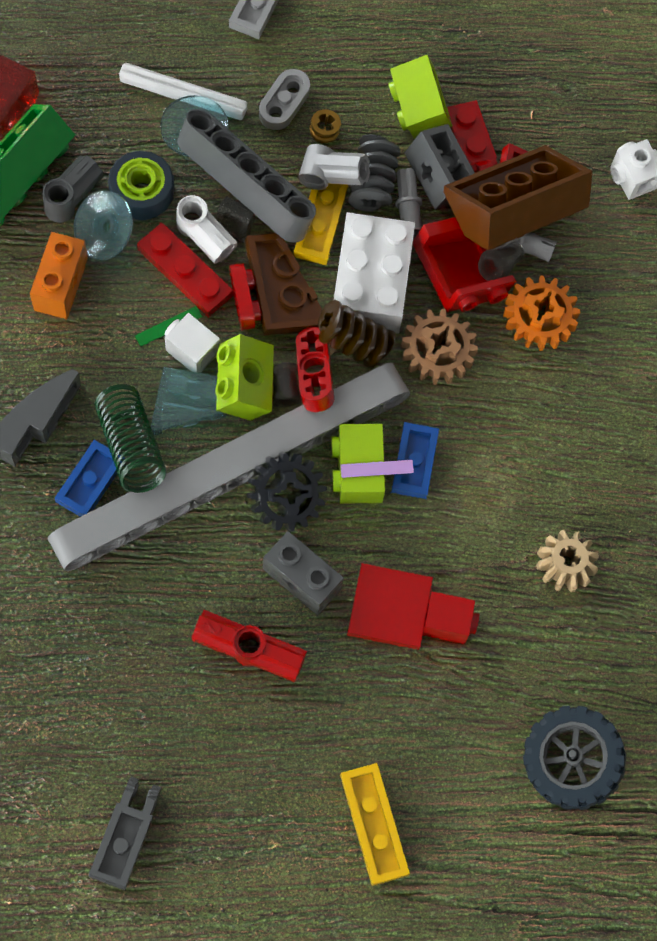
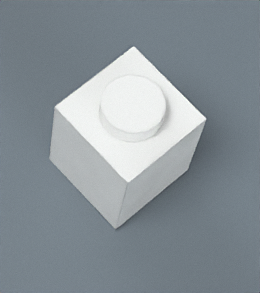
(191, 343)

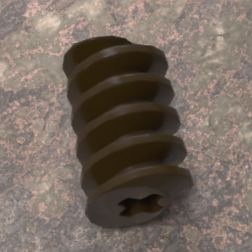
(354, 334)

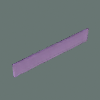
(377, 468)

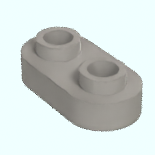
(282, 101)

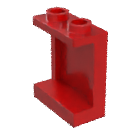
(453, 267)

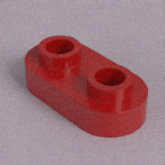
(242, 282)

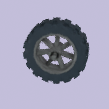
(575, 720)

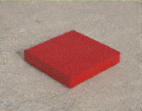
(390, 606)

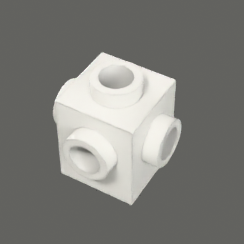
(635, 168)

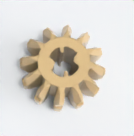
(581, 561)

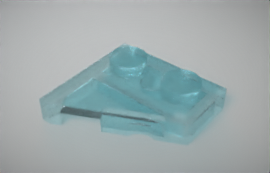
(184, 400)

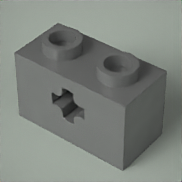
(437, 162)
(302, 573)

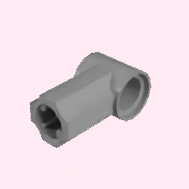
(325, 166)

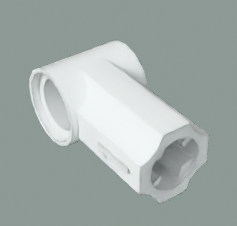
(205, 231)

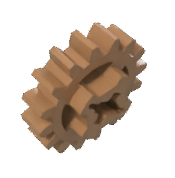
(429, 335)

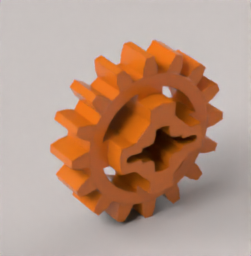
(557, 319)

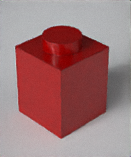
(450, 618)

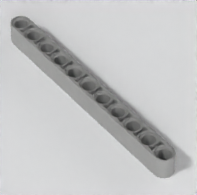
(224, 469)

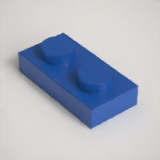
(419, 445)
(88, 480)

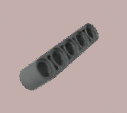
(246, 175)

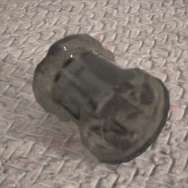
(285, 385)

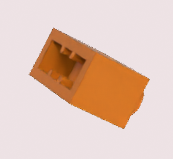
(59, 275)

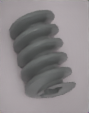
(382, 165)

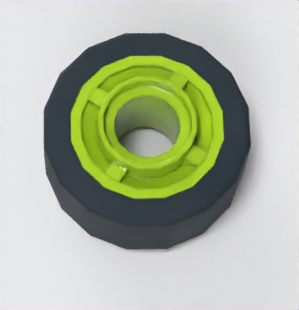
(148, 169)

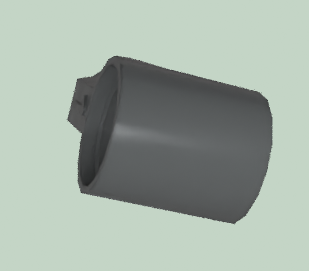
(72, 187)

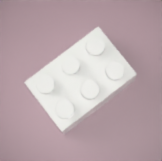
(375, 267)

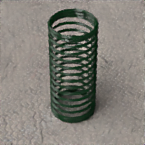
(137, 462)

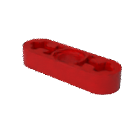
(323, 378)

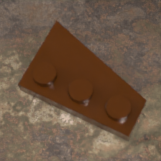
(281, 290)

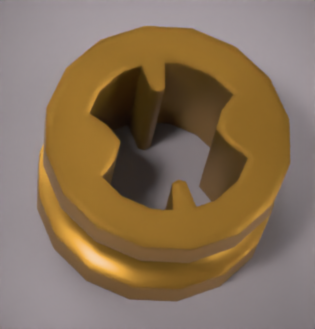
(322, 135)

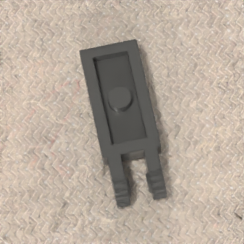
(124, 838)

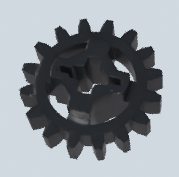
(286, 477)

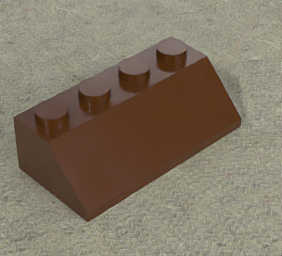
(519, 196)

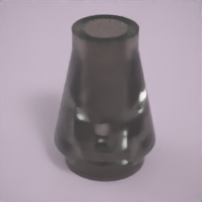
(500, 261)

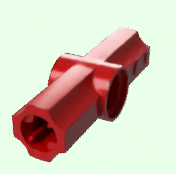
(226, 635)

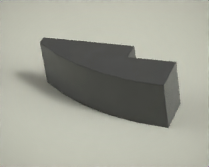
(37, 415)

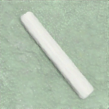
(177, 88)

